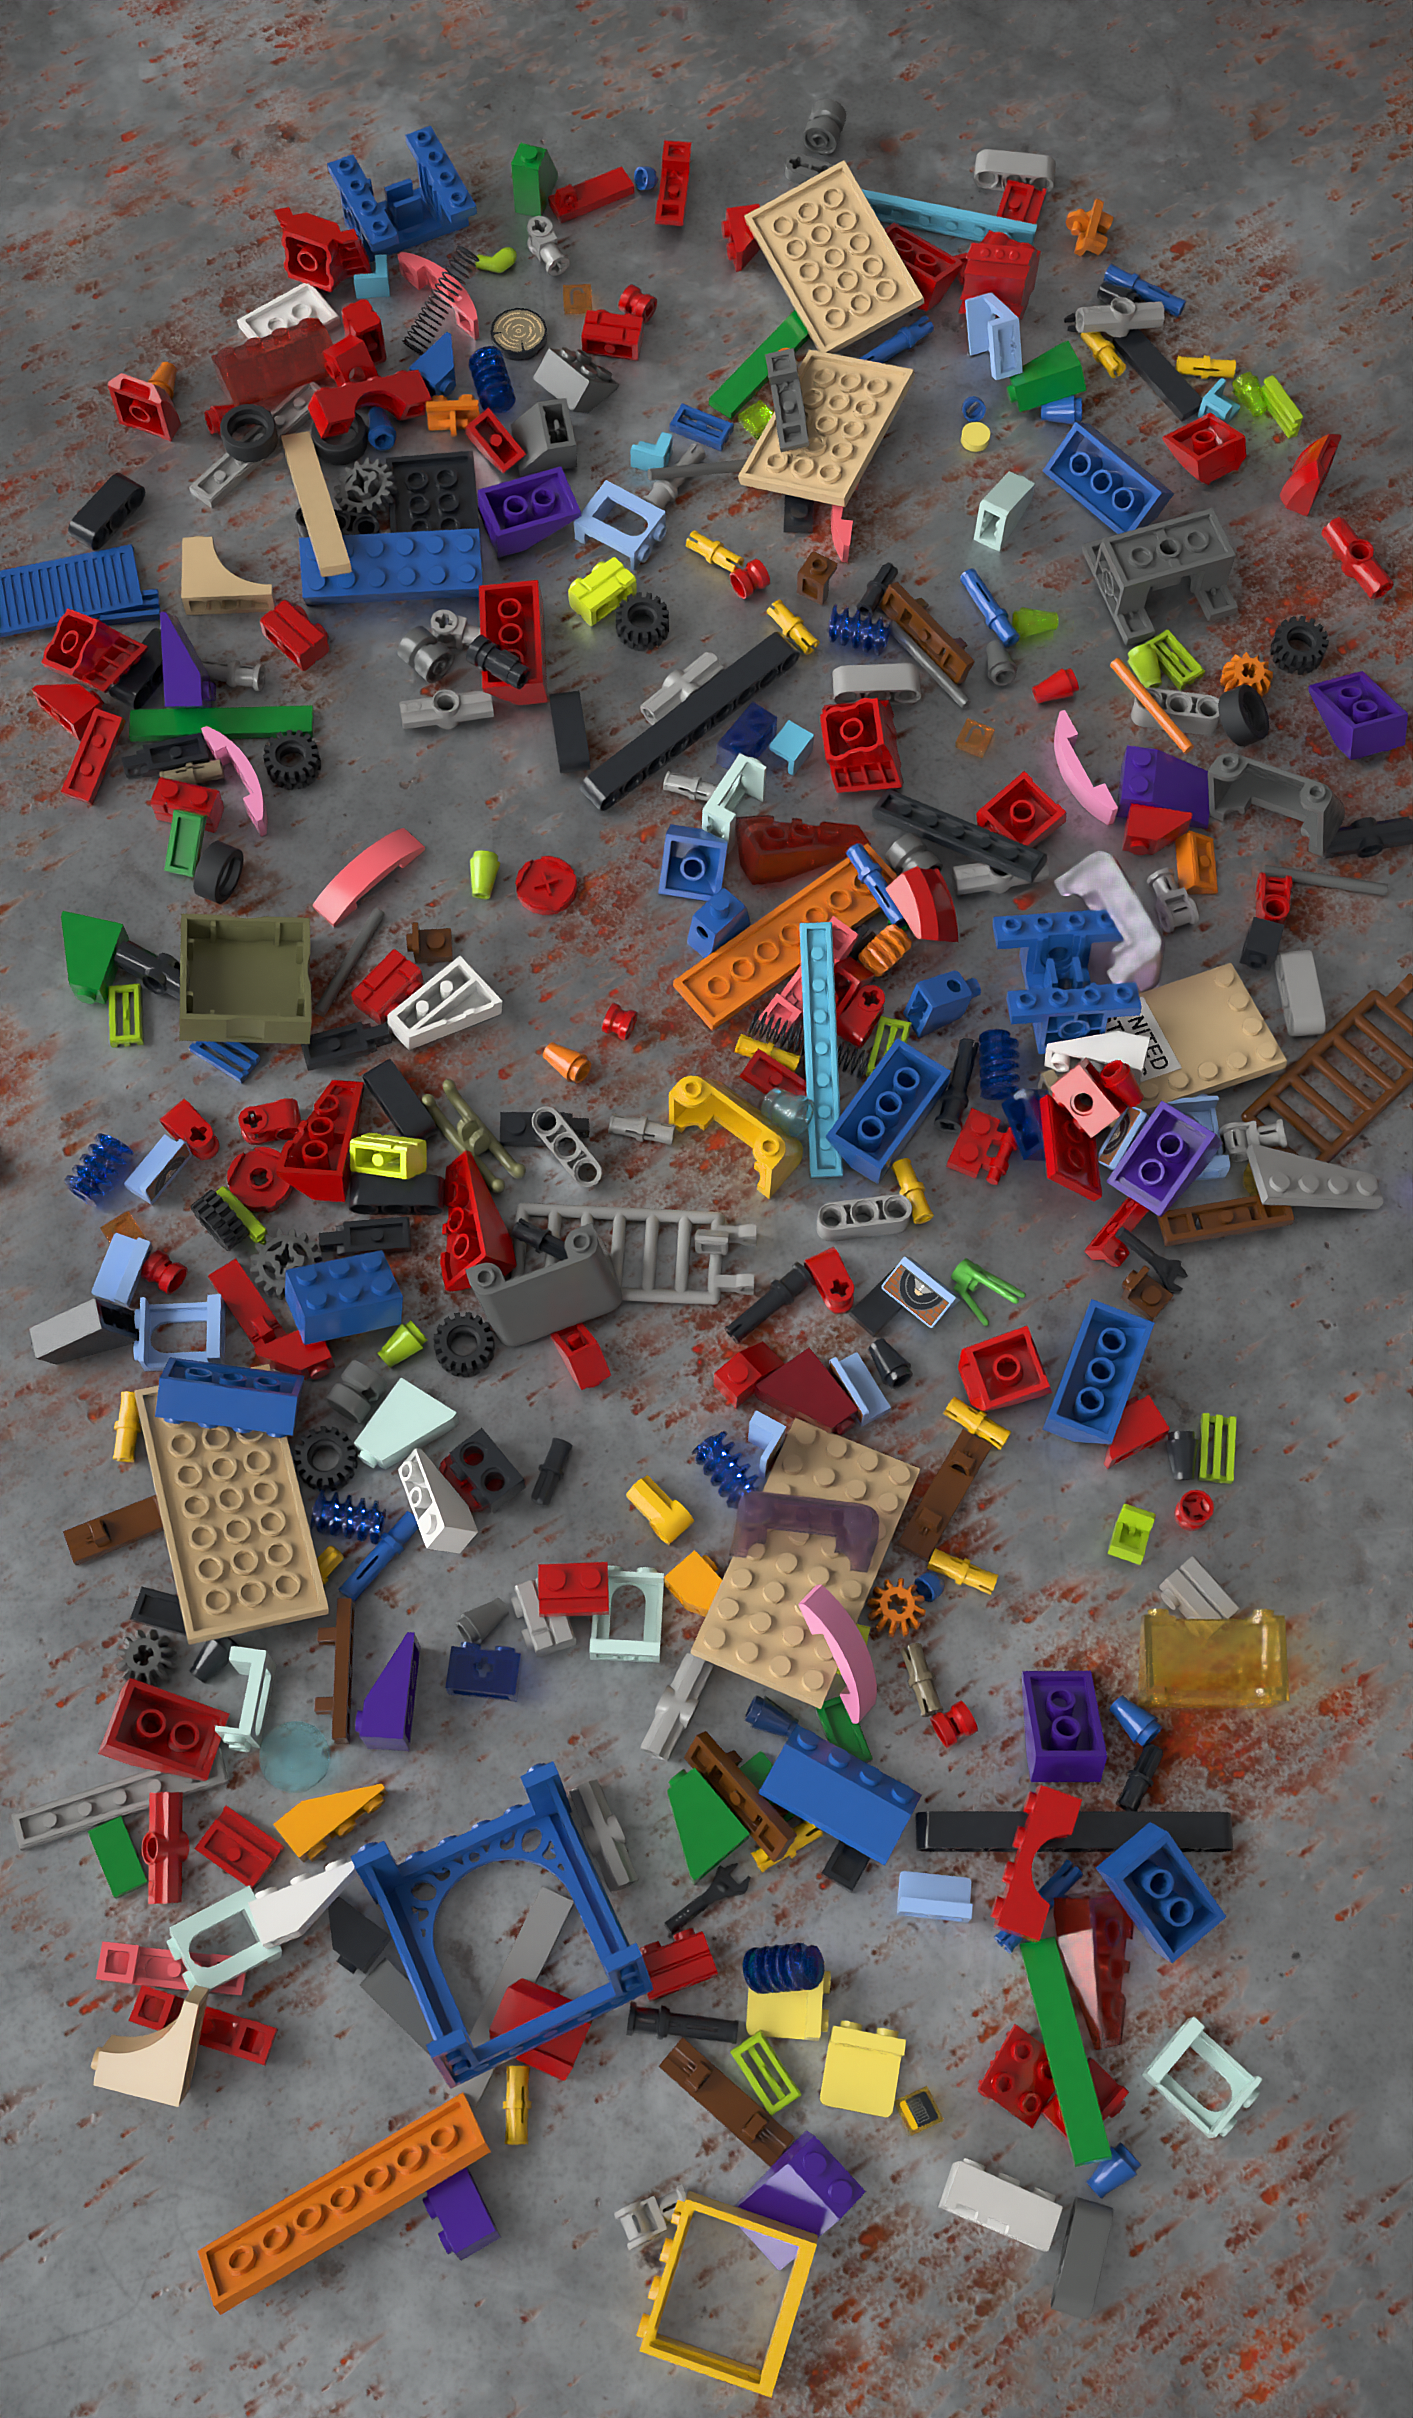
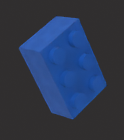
(343, 1297)
(1161, 1892)

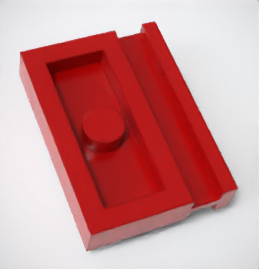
(1021, 202)
(573, 1589)
(239, 1848)

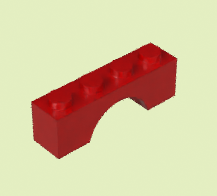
(400, 394)
(1022, 1907)

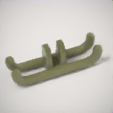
(472, 1136)

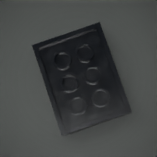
(434, 492)

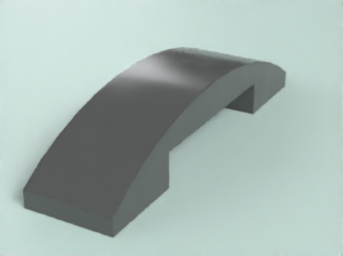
(787, 400)

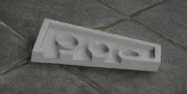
(1304, 1181)

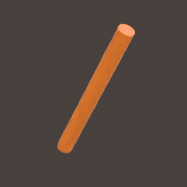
(1152, 705)

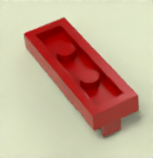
(590, 195)
(93, 756)
(767, 1073)
(1105, 1244)
(246, 1304)

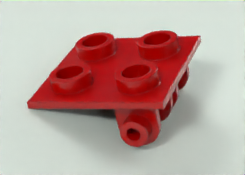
(1019, 2077)

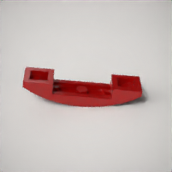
(674, 183)
(219, 2029)

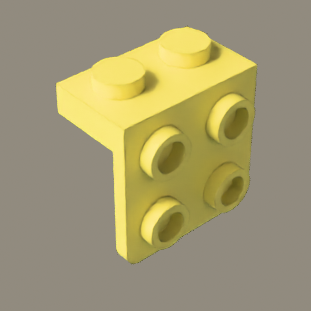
(789, 2013)
(862, 2069)

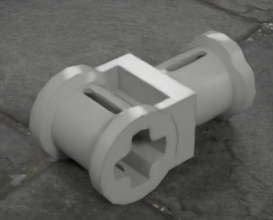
(544, 245)
(456, 633)
(1172, 904)
(1248, 1133)
(649, 2216)

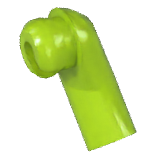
(499, 262)

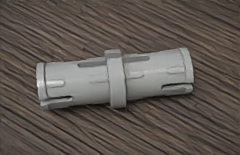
(688, 786)
(641, 1128)

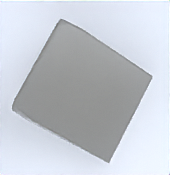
(712, 1241)

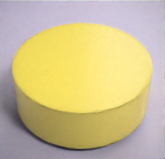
(975, 436)

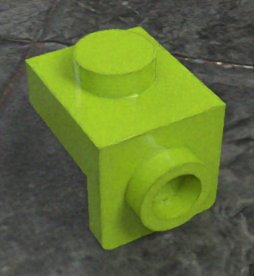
(1131, 1533)

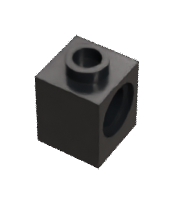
(1261, 944)

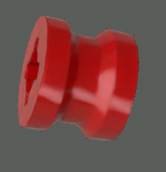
(619, 1021)

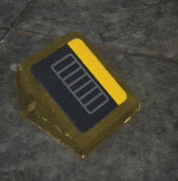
(918, 2111)

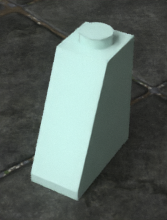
(1002, 510)
(401, 1424)

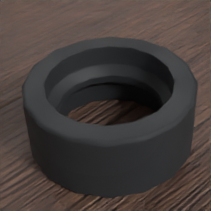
(245, 415)
(343, 453)
(1243, 715)
(218, 872)

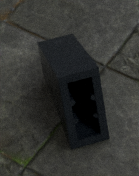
(83, 1332)

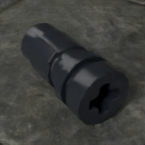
(501, 663)

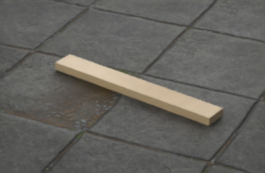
(316, 504)

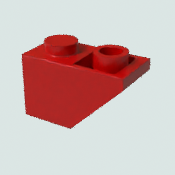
(742, 243)

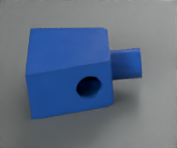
(720, 919)
(939, 1001)

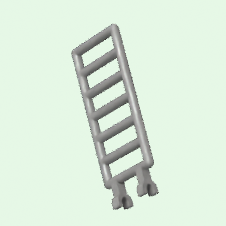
(717, 1282)

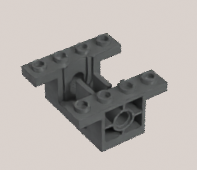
(1157, 559)

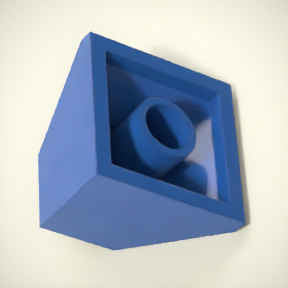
(692, 863)

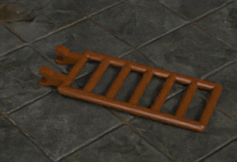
(1313, 1057)

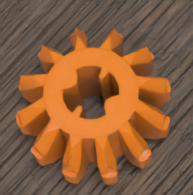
(1247, 672)
(885, 950)
(900, 1596)

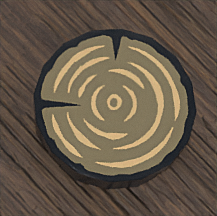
(519, 333)

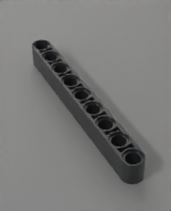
(689, 721)
(1092, 1831)

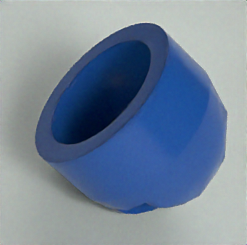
(645, 178)
(976, 412)
(929, 1586)

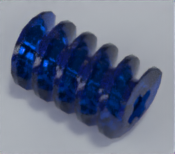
(491, 380)
(858, 630)
(998, 1064)
(96, 1168)
(724, 1467)
(348, 1517)
(783, 1968)

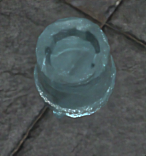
(788, 1111)

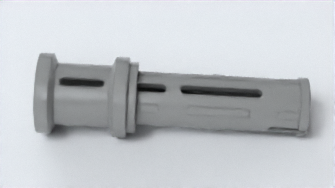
(666, 489)
(236, 673)

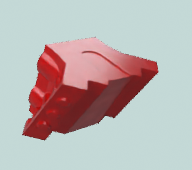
(319, 250)
(1001, 268)
(91, 651)
(861, 745)

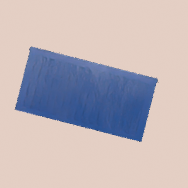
(41, 592)

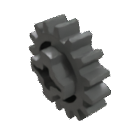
(366, 488)
(276, 1254)

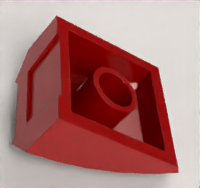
(144, 406)
(1207, 448)
(1309, 474)
(1022, 812)
(925, 904)
(1003, 1371)
(525, 2002)

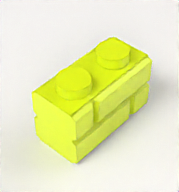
(601, 590)
(388, 1155)

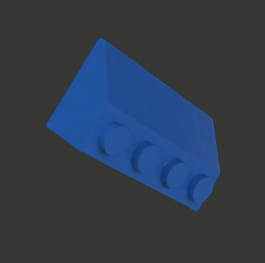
(1106, 480)
(888, 1110)
(1098, 1375)
(229, 1397)
(840, 1794)

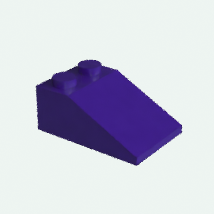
(526, 510)
(184, 674)
(1359, 715)
(1163, 782)
(1164, 1159)
(390, 1704)
(1062, 1727)
(803, 2191)

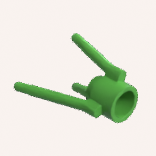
(971, 1277)

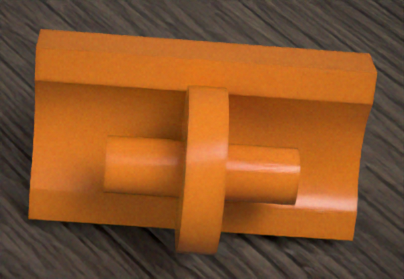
(1085, 227)
(451, 414)

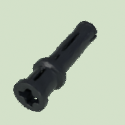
(954, 1098)
(781, 1293)
(726, 2031)

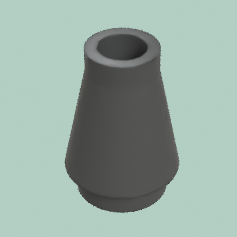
(1001, 666)
(480, 1621)

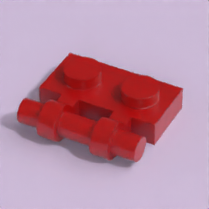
(974, 1143)

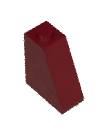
(808, 1393)

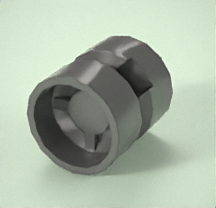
(824, 126)
(422, 651)
(911, 852)
(356, 1391)

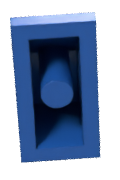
(438, 367)

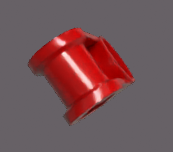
(1273, 897)
(858, 1019)
(274, 1121)
(186, 1123)
(831, 1277)

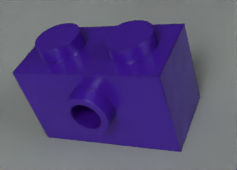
(462, 2215)

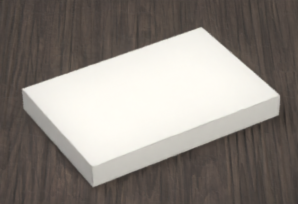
(287, 311)

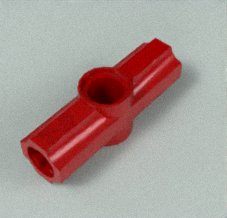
(1357, 558)
(165, 1847)

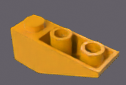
(694, 1583)
(321, 1819)

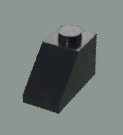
(355, 1937)

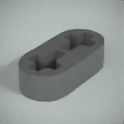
(807, 167)

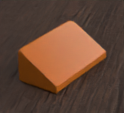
(1196, 863)

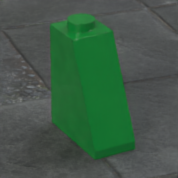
(532, 179)
(1047, 378)
(90, 955)
(703, 1824)

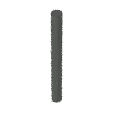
(696, 469)
(929, 665)
(1328, 880)
(349, 962)

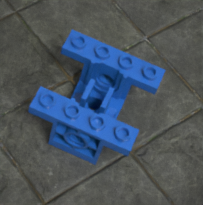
(407, 214)
(1057, 978)

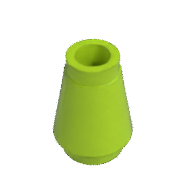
(1145, 665)
(484, 870)
(402, 1344)

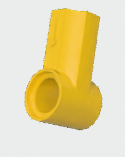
(666, 1516)

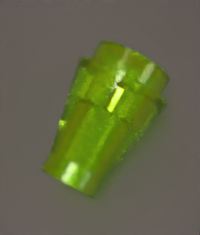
(1250, 394)
(1033, 621)

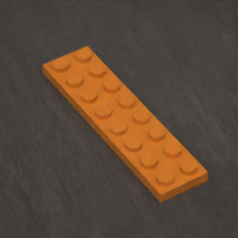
(771, 946)
(342, 2203)

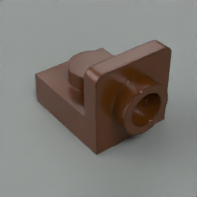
(815, 577)
(430, 944)
(1145, 1294)

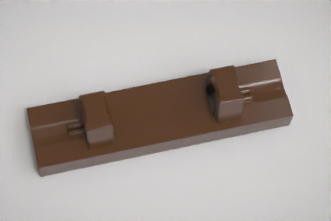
(927, 633)
(1222, 1220)
(944, 1495)
(124, 1527)
(343, 1639)
(741, 1795)
(726, 2102)

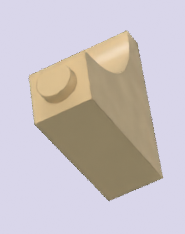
(212, 588)
(157, 2063)

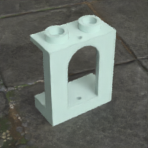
(744, 776)
(648, 1650)
(261, 1674)
(217, 1975)
(1241, 2081)

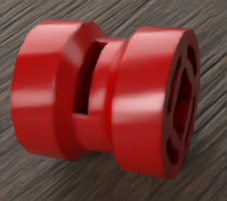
(637, 303)
(749, 579)
(161, 1270)
(1198, 1505)
(954, 1724)

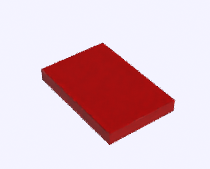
(1069, 1152)

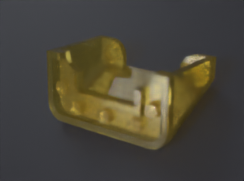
(1213, 1662)

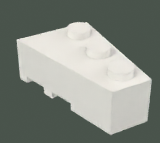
(444, 1006)
(1001, 2204)

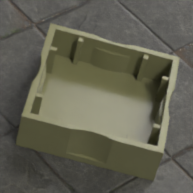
(245, 979)

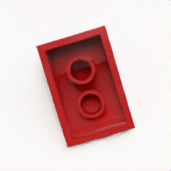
(163, 1732)

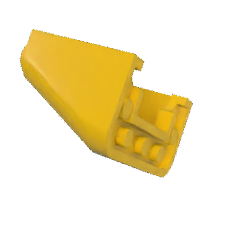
(702, 1100)

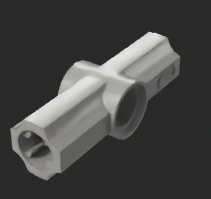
(1119, 317)
(681, 686)
(462, 708)
(981, 877)
(676, 1707)
(603, 1835)

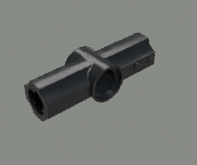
(1370, 837)
(157, 972)

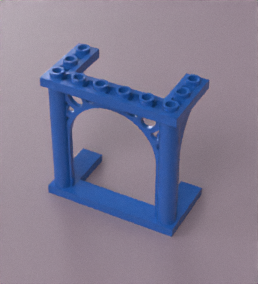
(392, 1889)

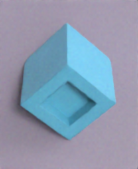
(376, 283)
(1218, 404)
(648, 456)
(793, 745)

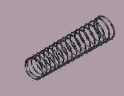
(465, 251)
(753, 1025)

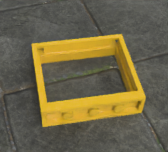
(701, 2360)

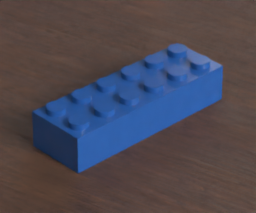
(398, 568)

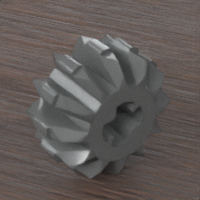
(135, 1653)

